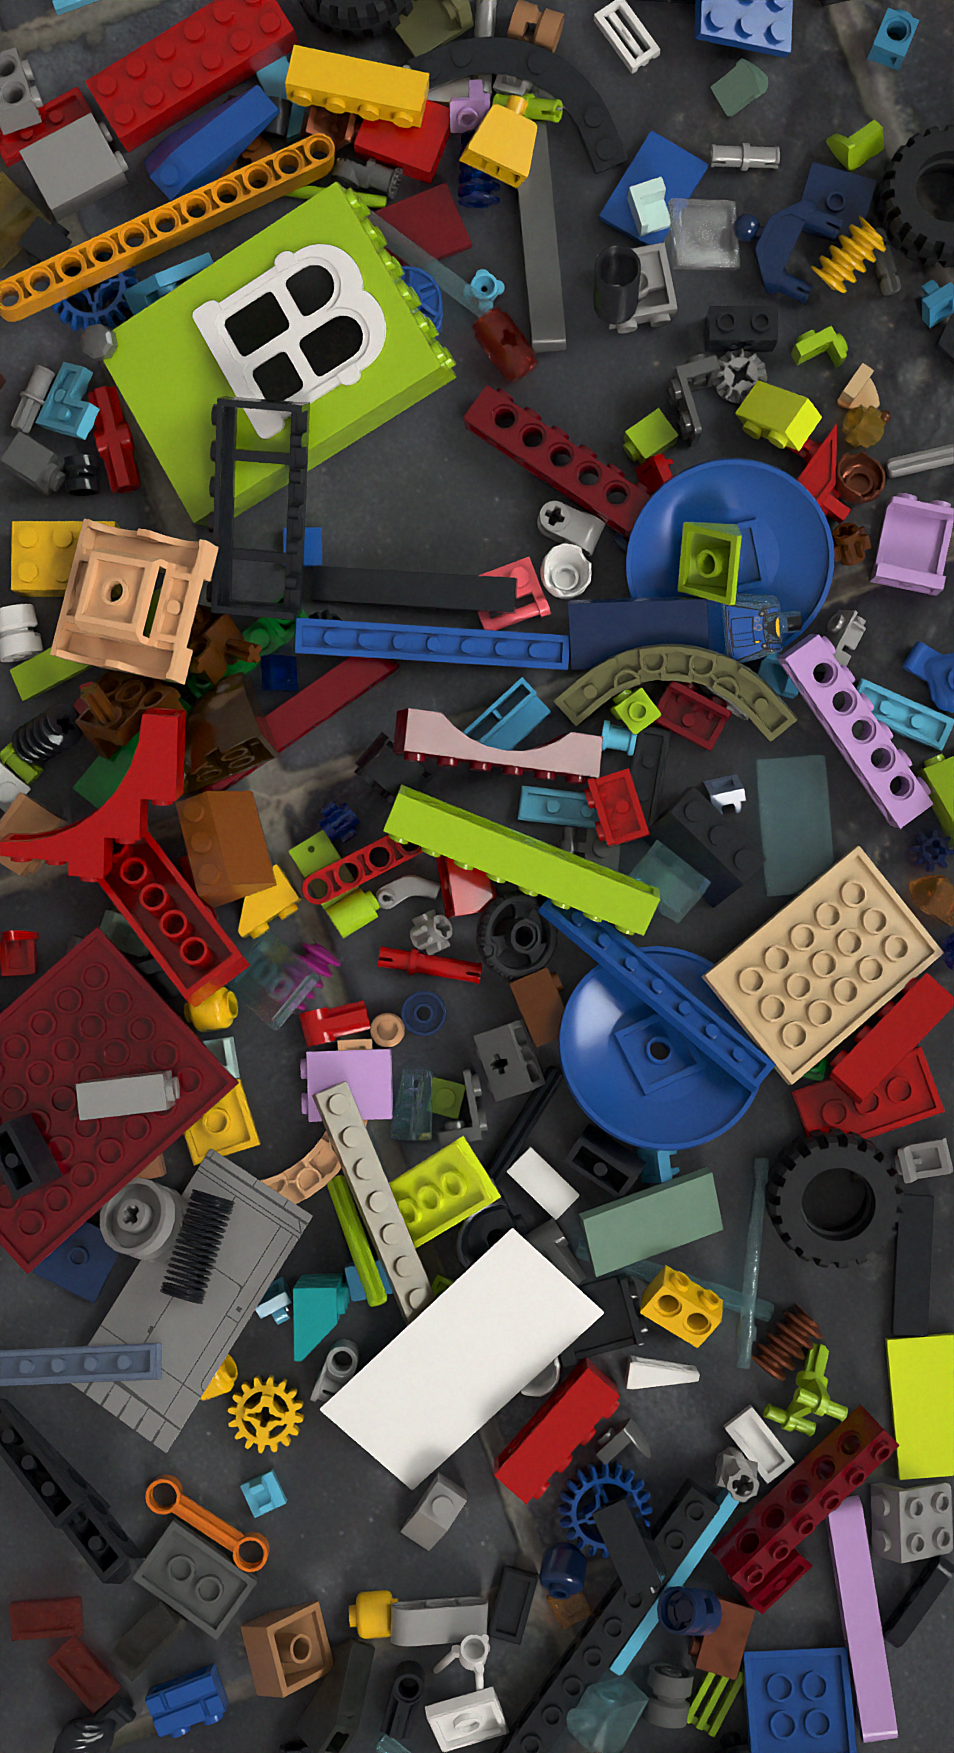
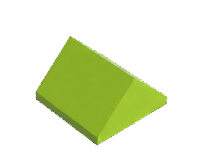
(710, 561)

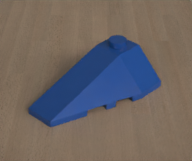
(209, 144)

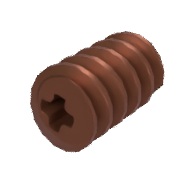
(787, 1343)

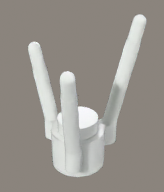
(471, 1655)

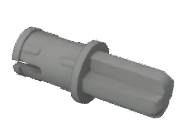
(32, 399)

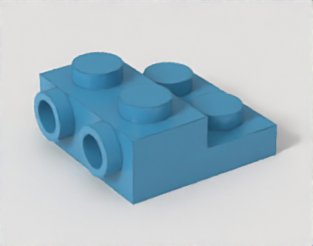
(162, 283)

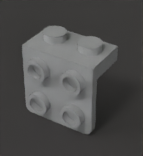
(911, 1521)

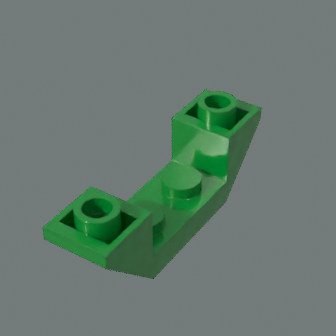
(267, 632)

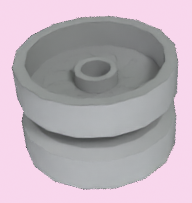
(144, 1220)

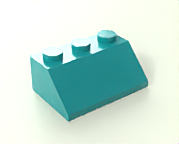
(316, 1309)

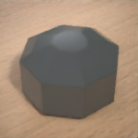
(99, 342)

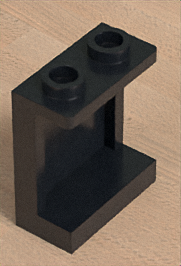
(616, 1327)

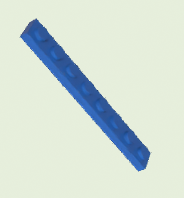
(431, 643)
(663, 994)

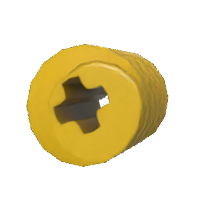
(850, 256)

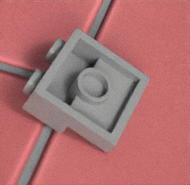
(656, 290)

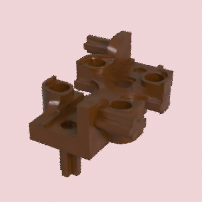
(120, 699)

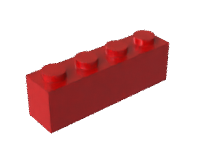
(893, 1037)

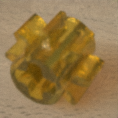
(863, 426)

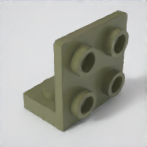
(434, 24)

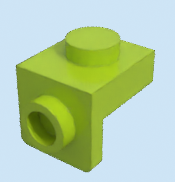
(812, 344)
(634, 709)

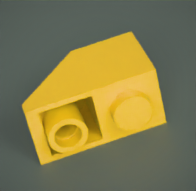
(268, 904)

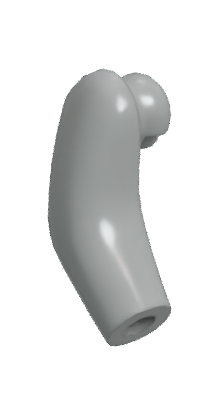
(404, 887)

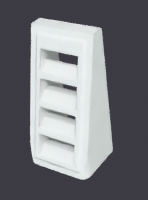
(651, 1373)

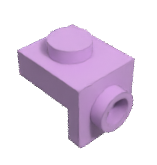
(469, 111)

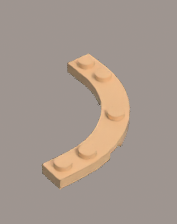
(320, 1163)

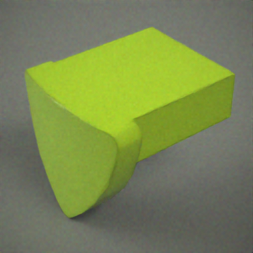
(859, 147)

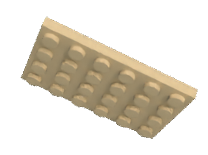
(822, 964)

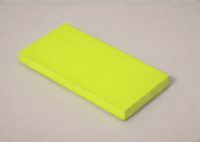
(442, 1191)
(922, 1404)

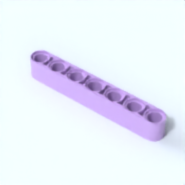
(861, 1621)

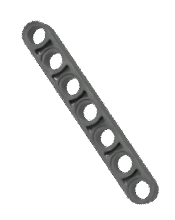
(541, 251)

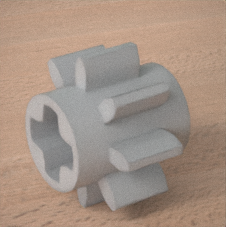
(431, 932)

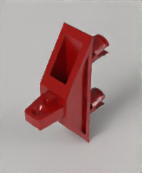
(820, 475)

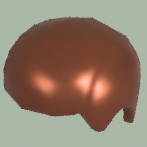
(859, 478)

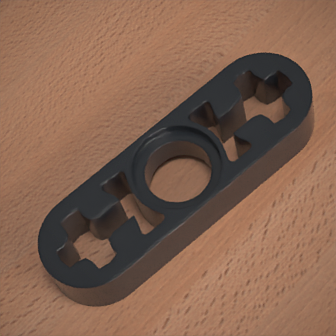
(917, 1601)

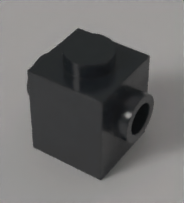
(44, 241)

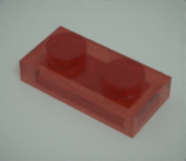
(47, 1618)
(84, 1673)

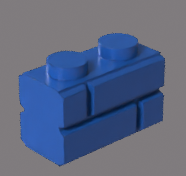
(187, 1701)

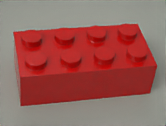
(556, 1430)

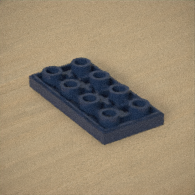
(615, 625)

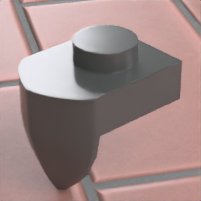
(612, 1441)

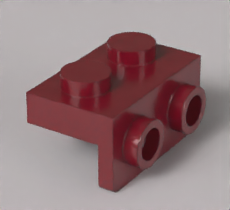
(692, 714)

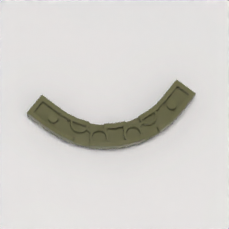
(681, 664)

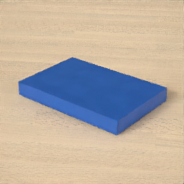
(655, 159)

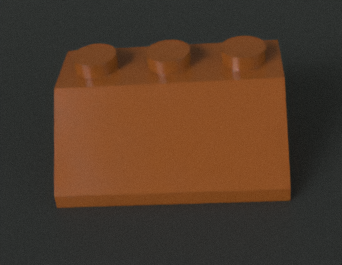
(225, 845)

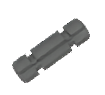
(886, 267)

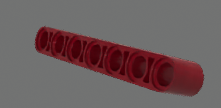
(318, 704)

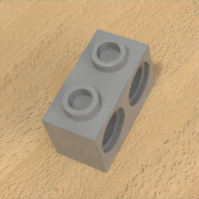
(17, 98)

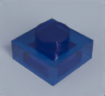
(279, 673)

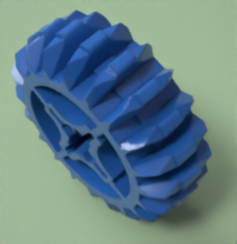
(107, 289)
(595, 1480)

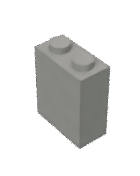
(75, 166)
(127, 1094)

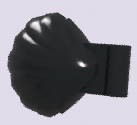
(96, 1731)

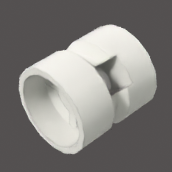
(17, 633)

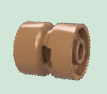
(547, 29)

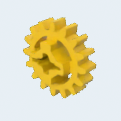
(280, 1414)

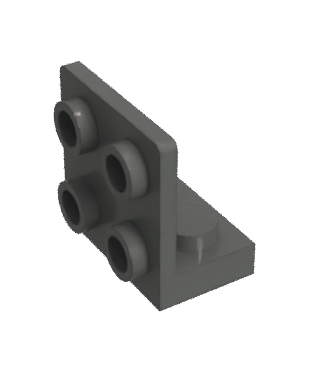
(457, 1128)

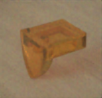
(934, 897)

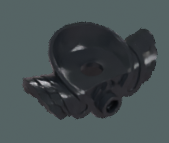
(474, 1229)

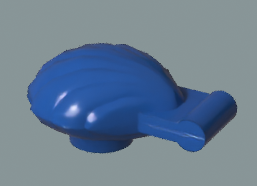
(936, 671)

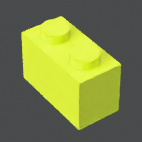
(778, 416)

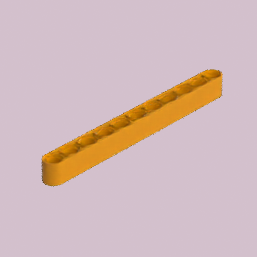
(174, 212)

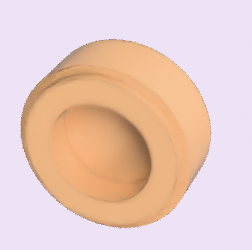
(387, 1029)

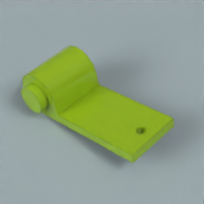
(347, 911)

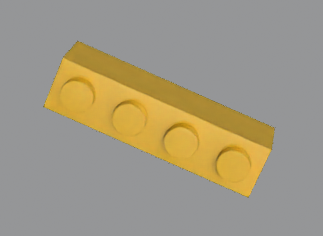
(357, 86)

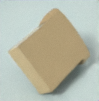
(860, 390)

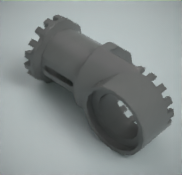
(373, 175)

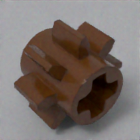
(850, 543)

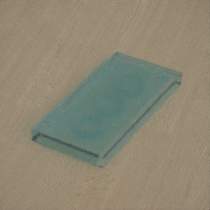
(794, 822)

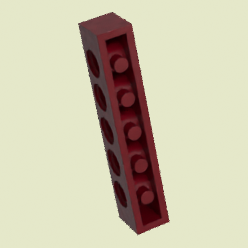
(494, 405)
(804, 1498)

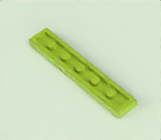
(49, 671)

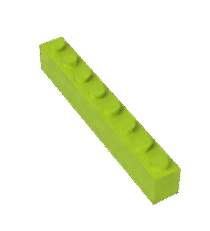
(522, 861)

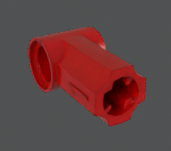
(326, 1024)

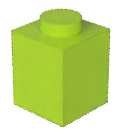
(649, 437)

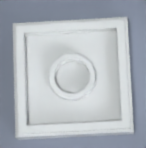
(467, 1719)

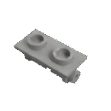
(843, 630)

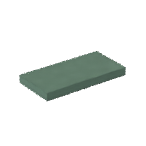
(651, 1221)

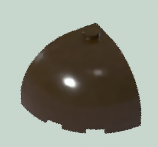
(225, 734)

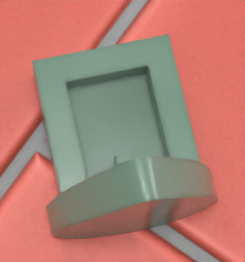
(740, 87)

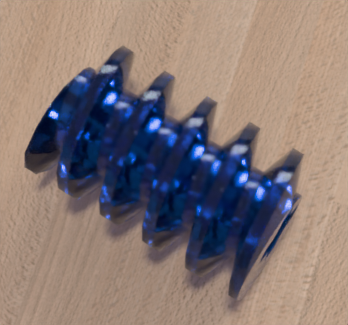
(475, 184)

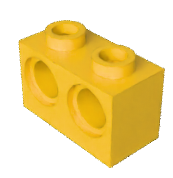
(688, 1312)

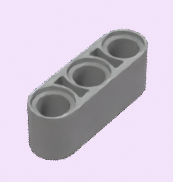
(438, 1620)

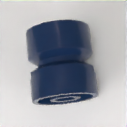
(424, 1013)
(689, 1611)

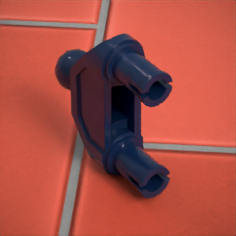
(778, 241)

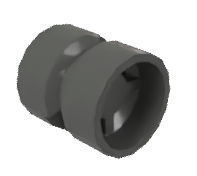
(667, 1701)

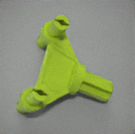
(809, 1397)

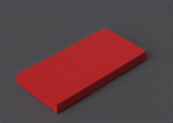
(899, 1100)

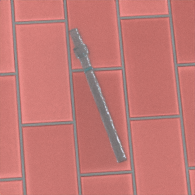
(746, 1331)

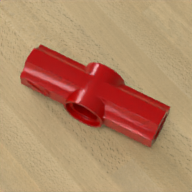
(114, 440)

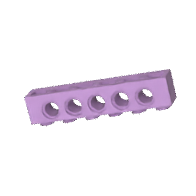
(799, 665)

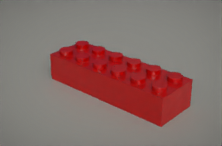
(190, 66)
(171, 920)

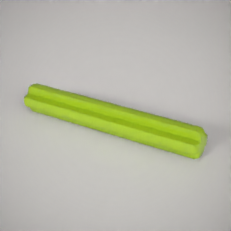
(357, 1241)

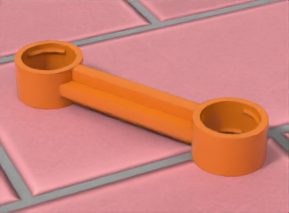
(207, 1523)

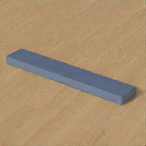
(81, 1364)

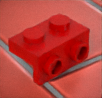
(617, 808)

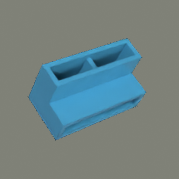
(509, 718)

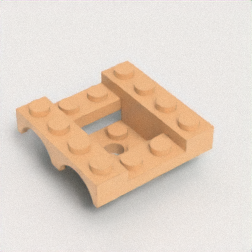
(111, 633)

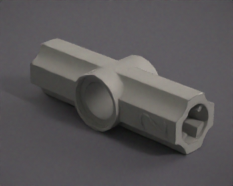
(736, 1474)

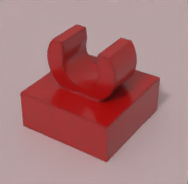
(654, 472)

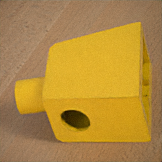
(503, 143)

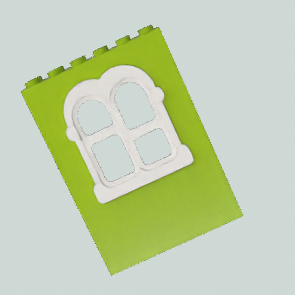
(181, 357)

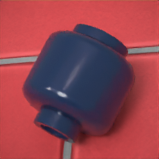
(563, 1570)

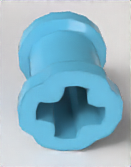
(618, 738)

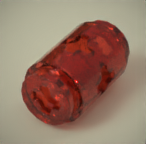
(513, 355)

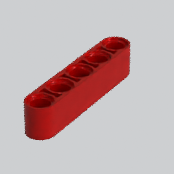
(365, 869)

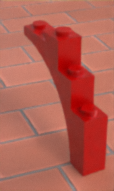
(88, 843)

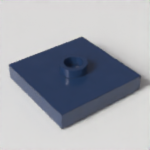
(839, 195)
(80, 1263)

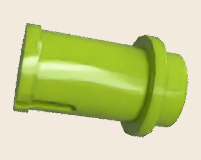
(24, 770)

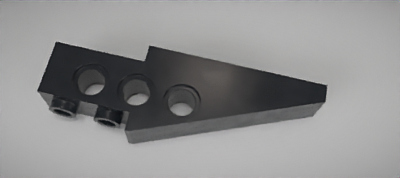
(67, 1498)

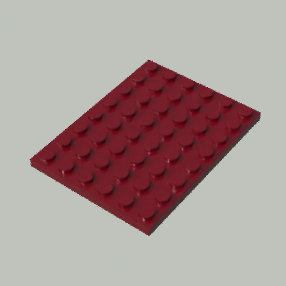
(82, 1024)

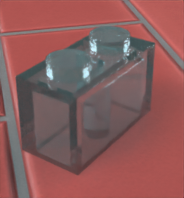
(677, 881)

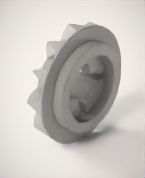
(736, 361)

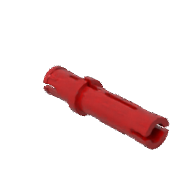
(429, 964)

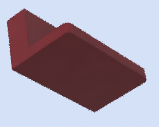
(776, 1582)

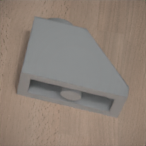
(435, 1512)

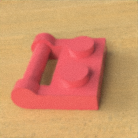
(527, 585)

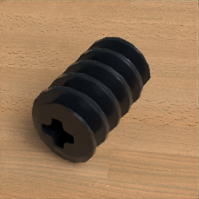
(47, 734)

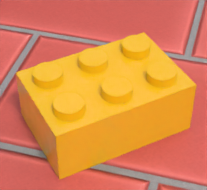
(44, 557)

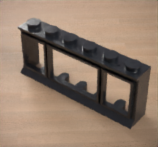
(221, 520)

